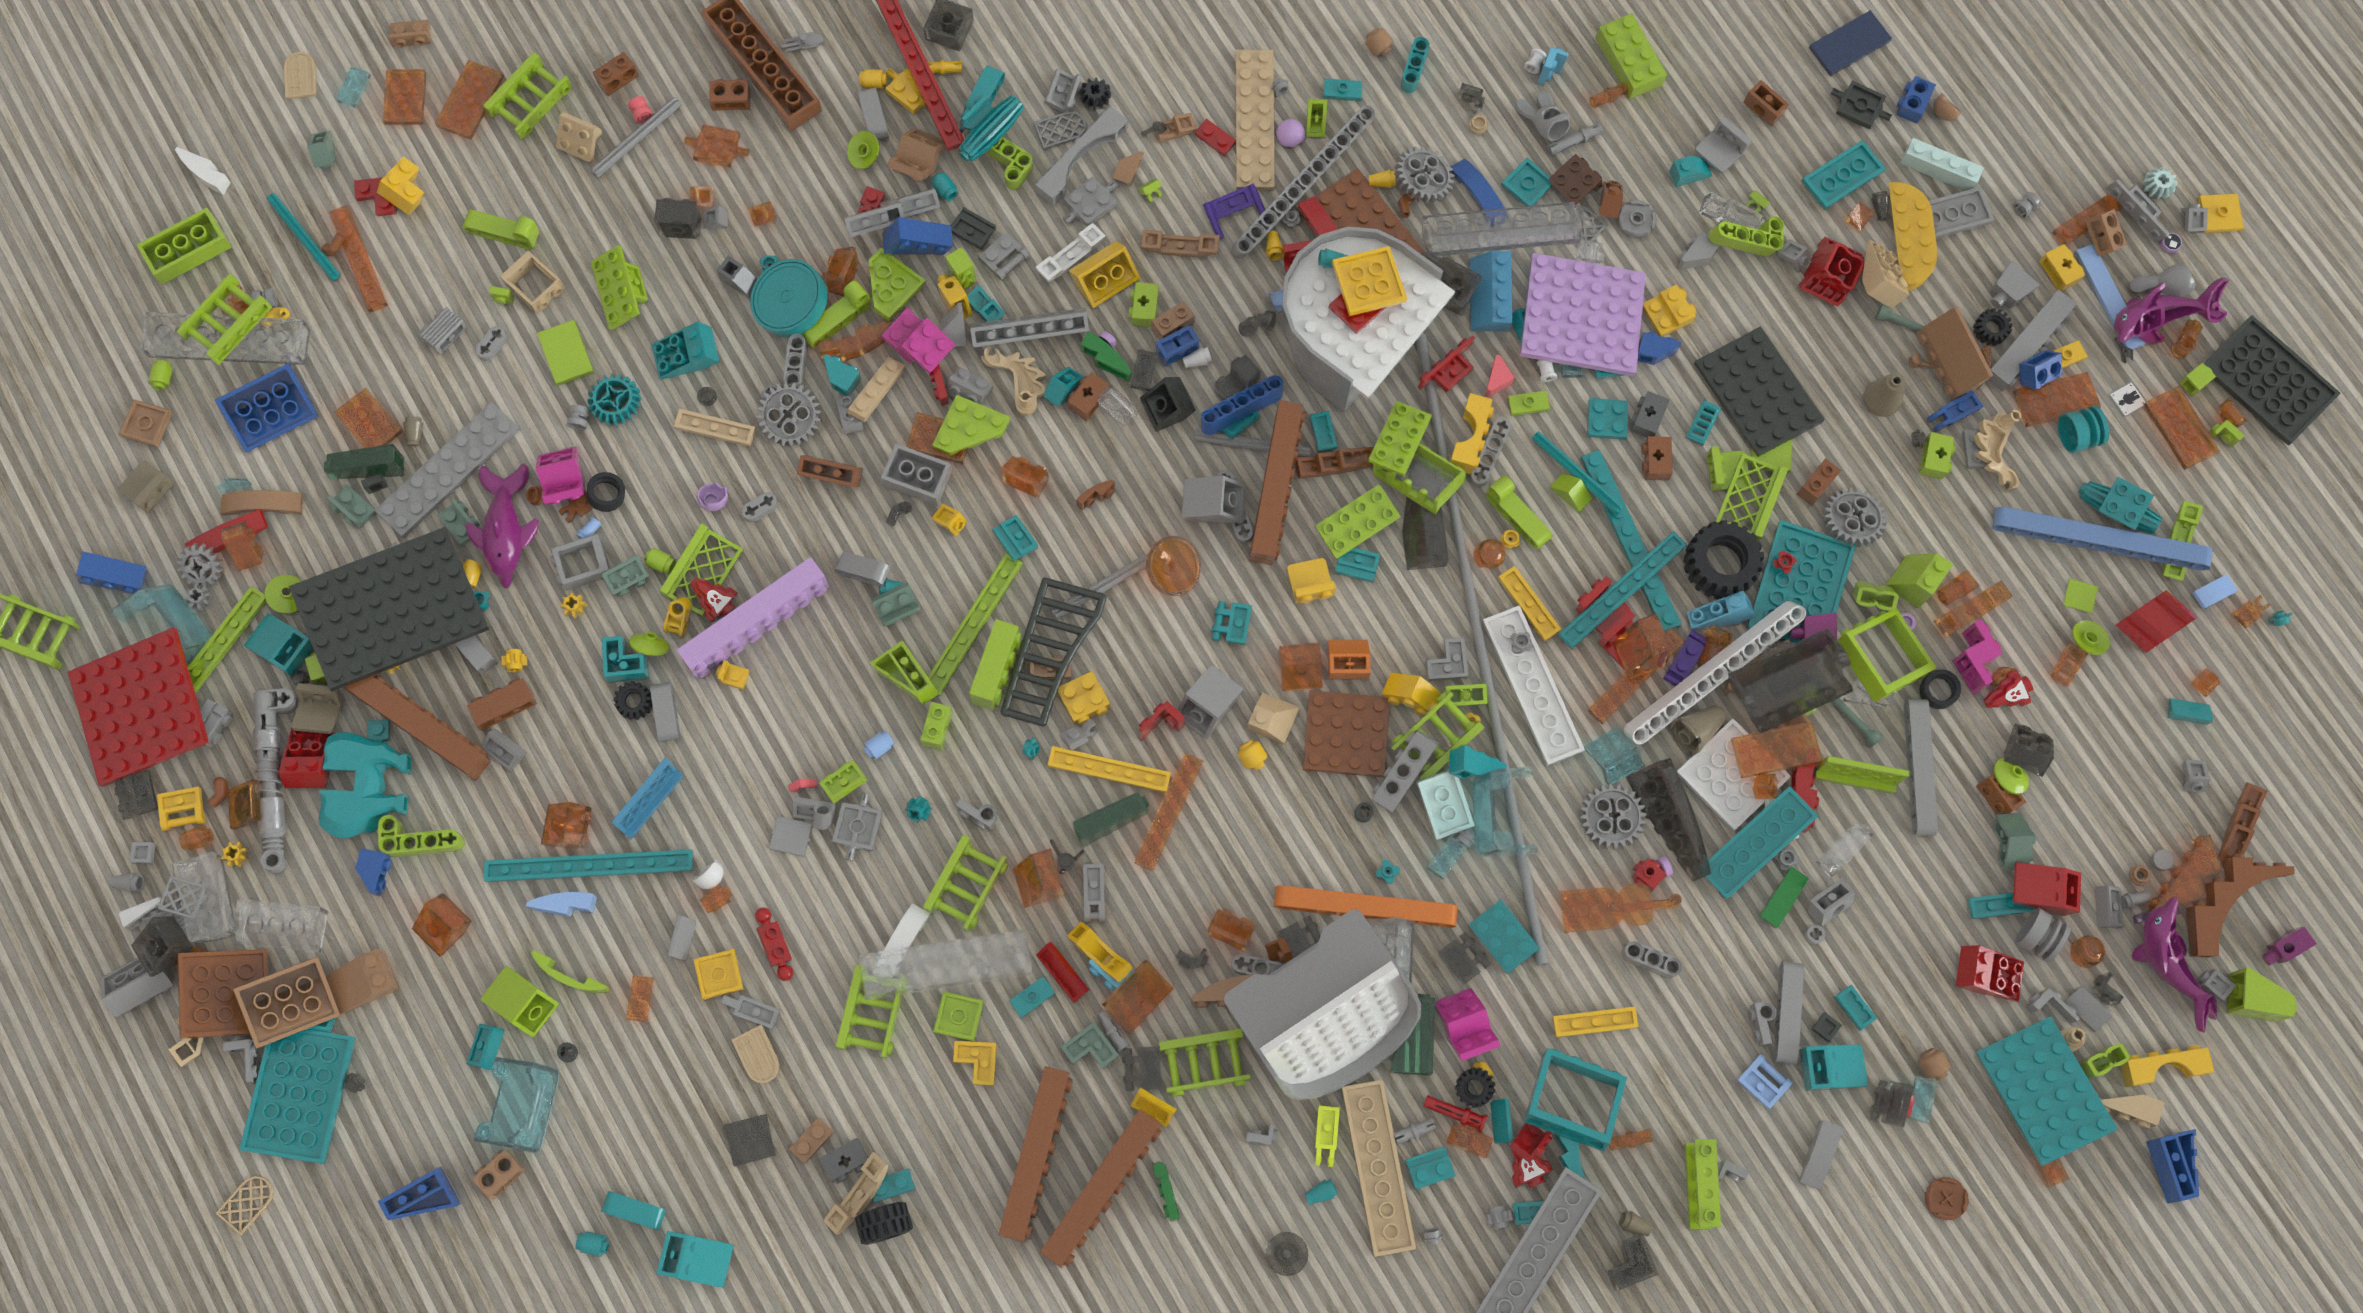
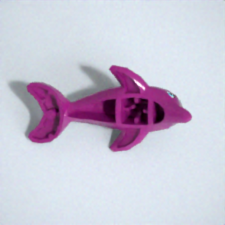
(2146, 315)
(502, 534)
(2165, 953)

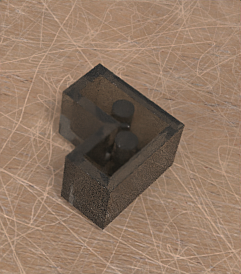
(1241, 376)
(1638, 1263)

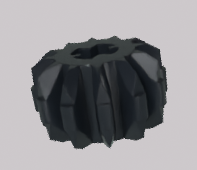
(1095, 93)

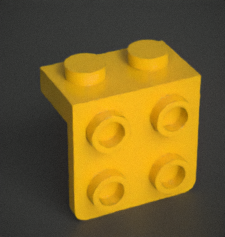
(1310, 580)

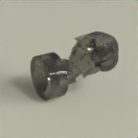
(1250, 325)

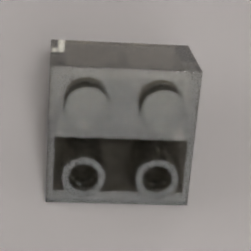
(2029, 750)

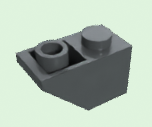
(736, 276)

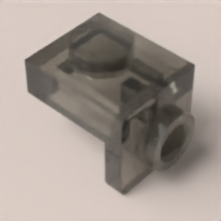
(1188, 961)
(2104, 991)

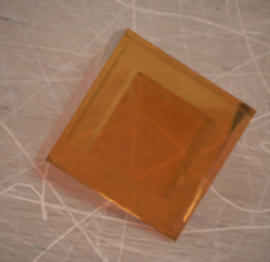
(702, 195)
(762, 213)
(1859, 216)
(1765, 786)

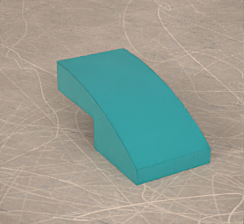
(984, 305)

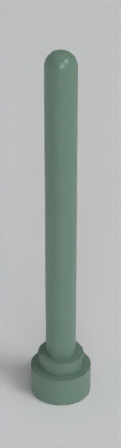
(1885, 313)
(1870, 735)

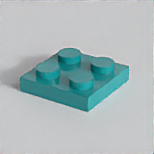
(1527, 183)
(1607, 418)

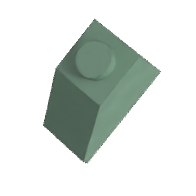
(322, 149)

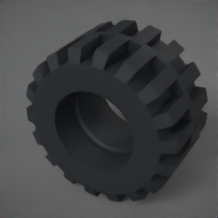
(883, 1223)

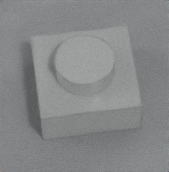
(142, 853)

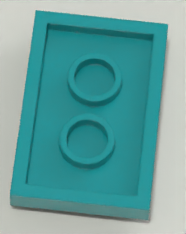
(1504, 936)

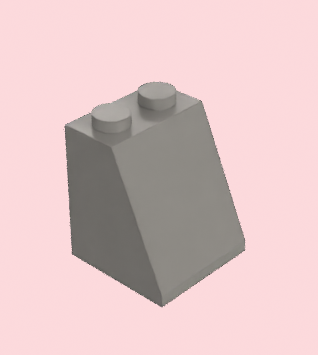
(1213, 500)
(1209, 701)

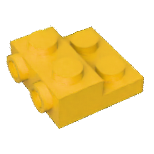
(1669, 310)
(1084, 698)

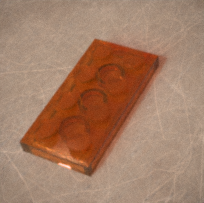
(465, 103)
(2056, 398)
(2181, 427)
(1776, 750)

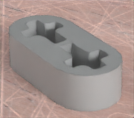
(491, 343)
(756, 504)

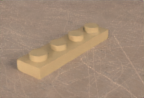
(876, 389)
(714, 427)

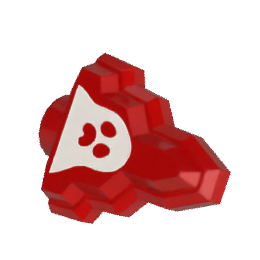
(714, 598)
(2010, 691)
(1529, 1173)

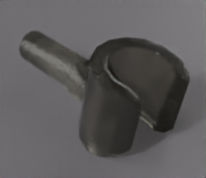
(1157, 126)
(2125, 352)

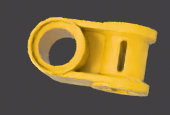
(676, 620)

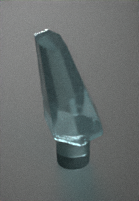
(233, 483)

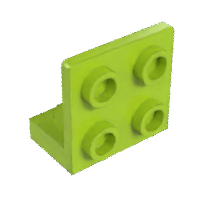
(1722, 468)

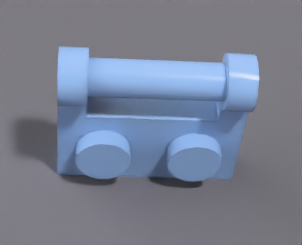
(1760, 1086)

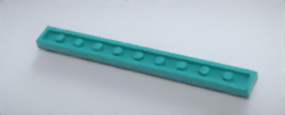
(1631, 541)
(588, 865)

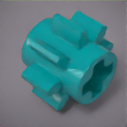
(918, 809)

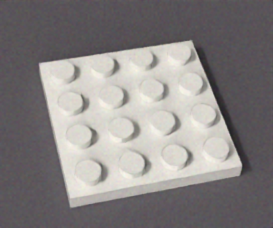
(1717, 780)

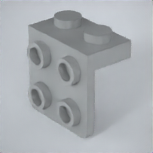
(1723, 145)

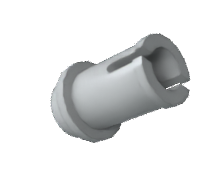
(2131, 900)

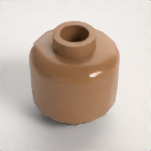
(1379, 42)
(1934, 1064)

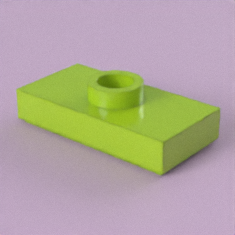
(1528, 403)

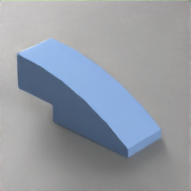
(564, 903)

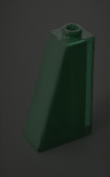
(365, 462)
(1110, 818)
(1417, 1051)

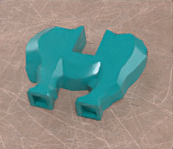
(359, 811)

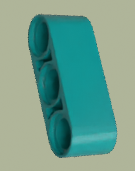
(1415, 57)
(989, 81)
(633, 1210)

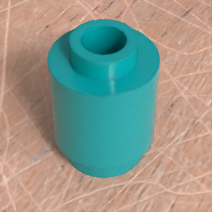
(944, 186)
(592, 1243)

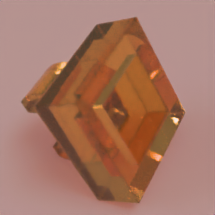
(2206, 682)

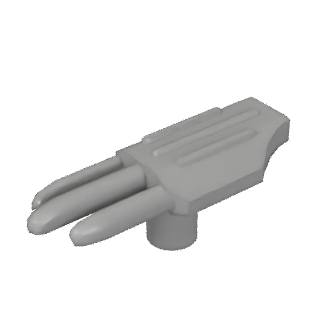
(805, 41)

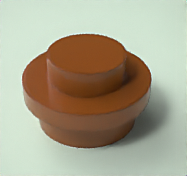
(534, 495)

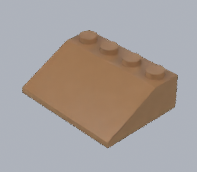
(1954, 354)
(286, 1002)

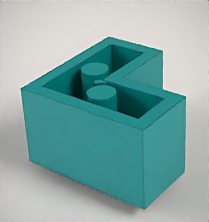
(619, 665)

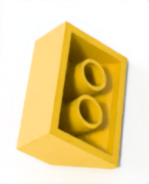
(1104, 274)

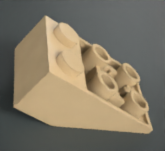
(1883, 276)

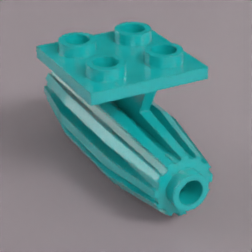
(987, 124)
(2123, 504)

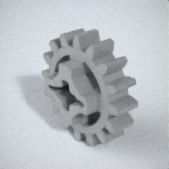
(200, 565)

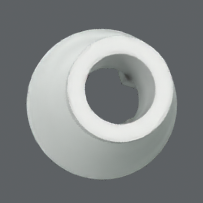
(1198, 358)

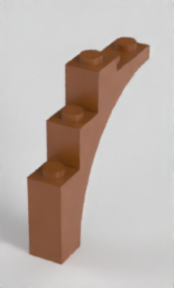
(2207, 917)

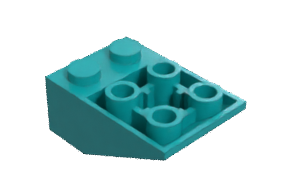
(685, 351)
(279, 644)
(1833, 1067)
(695, 1259)

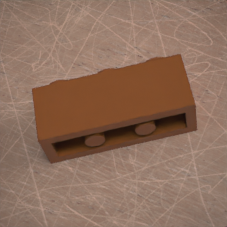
(829, 471)
(501, 704)

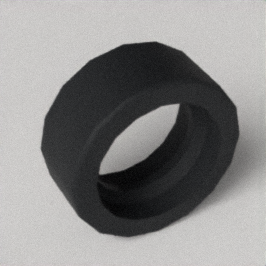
(605, 506)
(1950, 678)

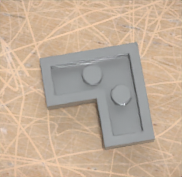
(1453, 665)

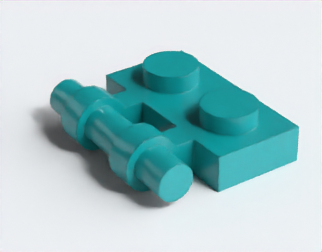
(1238, 622)

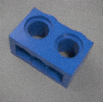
(1915, 99)
(1177, 345)
(2040, 369)

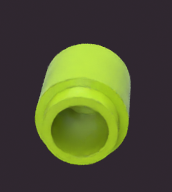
(160, 374)
(659, 561)

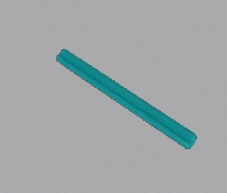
(303, 236)
(1577, 472)

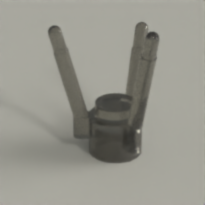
(1065, 860)

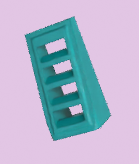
(1709, 412)

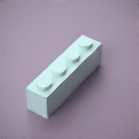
(1941, 165)

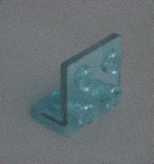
(1615, 755)

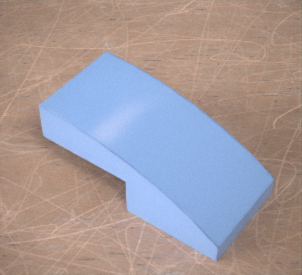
(2214, 591)

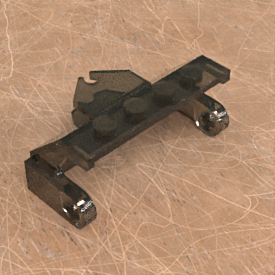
(1792, 679)

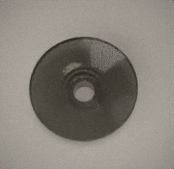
(1297, 1249)

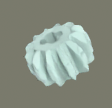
(2159, 183)

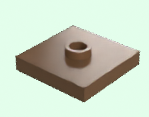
(145, 423)

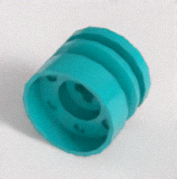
(2083, 429)

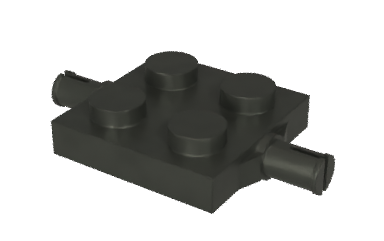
(1861, 104)

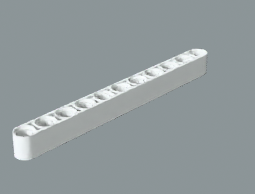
(1704, 674)

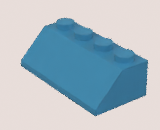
(1493, 297)

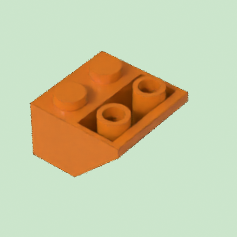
(1348, 659)

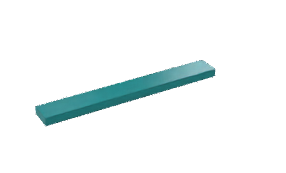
(1622, 590)

